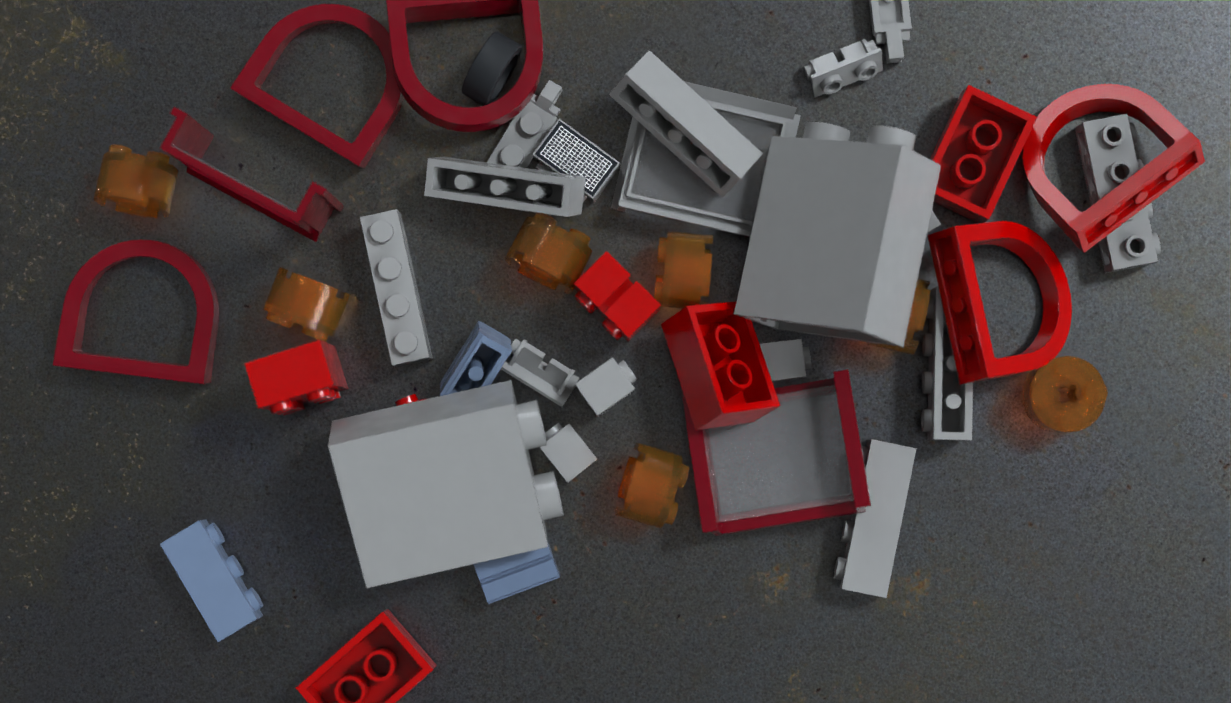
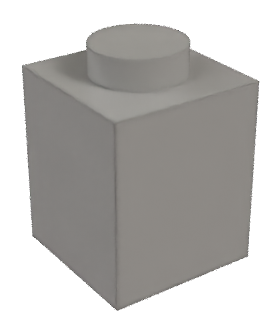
(786, 359)
(567, 451)

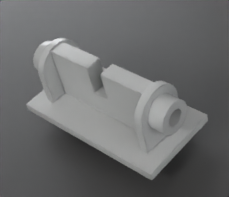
(860, 62)
(550, 380)

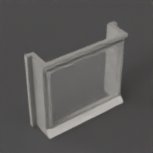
(664, 186)

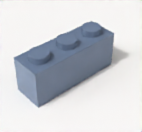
(213, 579)

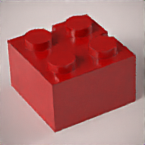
(619, 301)

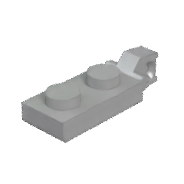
(891, 26)
(528, 129)

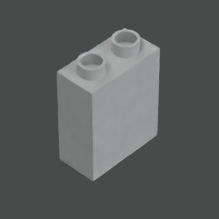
(839, 234)
(443, 482)

